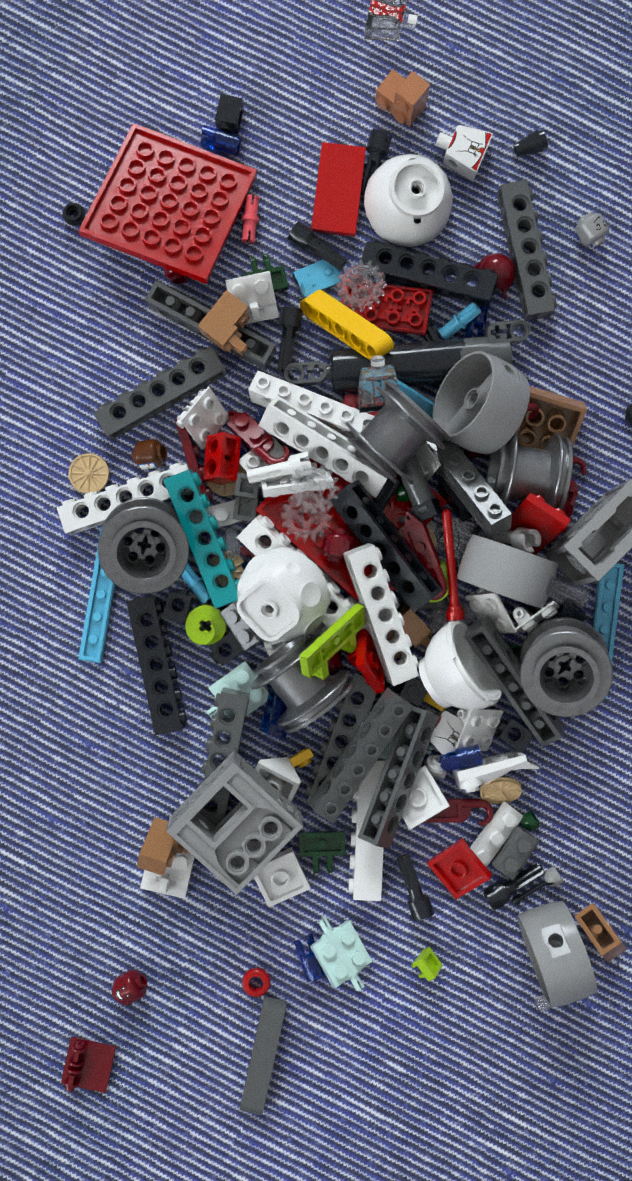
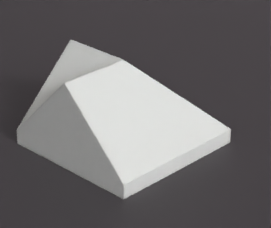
(281, 775)

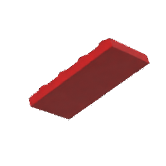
(338, 189)
(400, 310)
(539, 515)

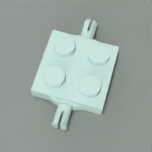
(239, 679)
(341, 953)

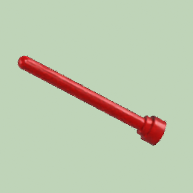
(455, 610)

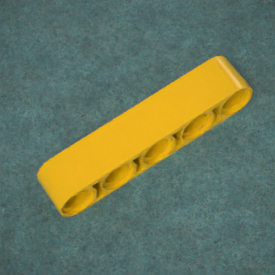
(346, 325)

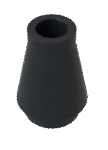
(532, 143)

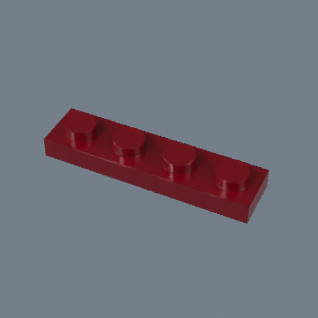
(192, 453)

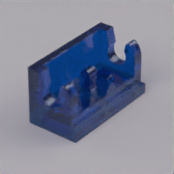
(273, 710)

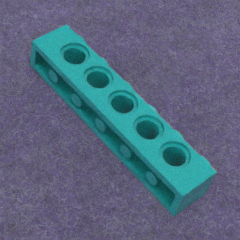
(176, 485)

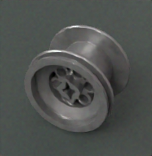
(396, 433)
(523, 470)
(138, 574)
(564, 640)
(303, 696)

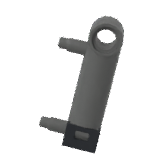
(419, 492)

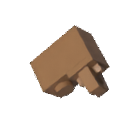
(223, 321)
(414, 627)
(159, 848)
(600, 932)

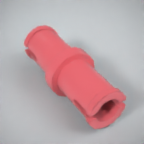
(250, 219)

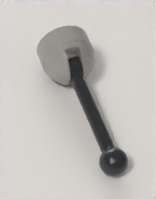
(551, 878)

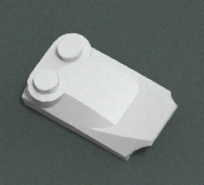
(492, 768)

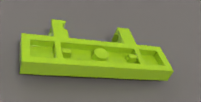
(339, 636)

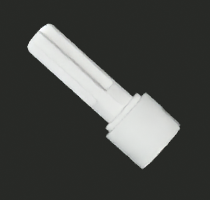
(280, 469)
(521, 538)

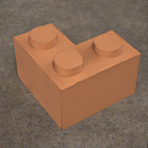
(403, 96)

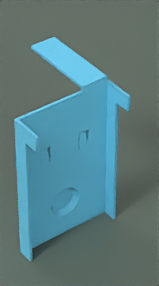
(316, 276)

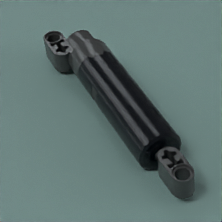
(413, 362)

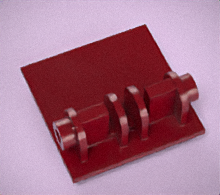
(87, 1065)

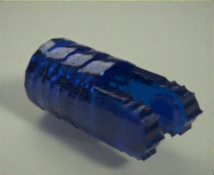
(221, 140)
(479, 322)
(461, 758)
(309, 962)

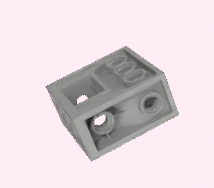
(596, 538)
(247, 835)

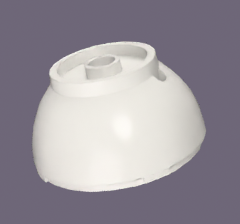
(394, 206)
(455, 672)

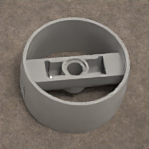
(481, 402)
(507, 571)
(557, 954)

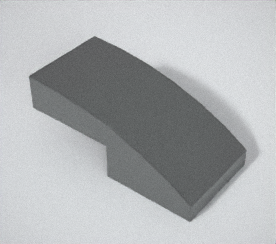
(246, 499)

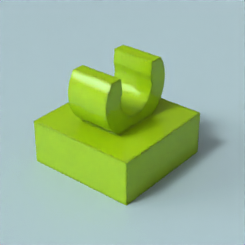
(428, 964)

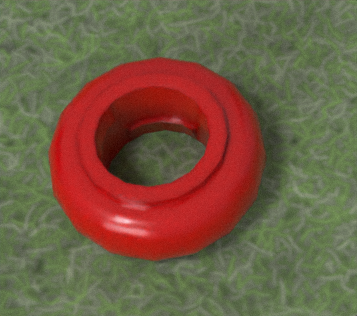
(256, 972)

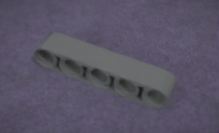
(263, 1055)

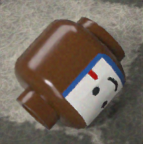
(149, 454)

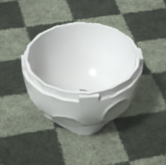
(287, 584)

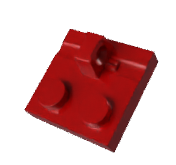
(368, 662)
(459, 869)

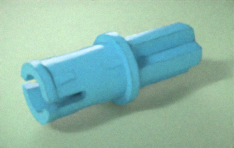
(459, 321)
(196, 584)

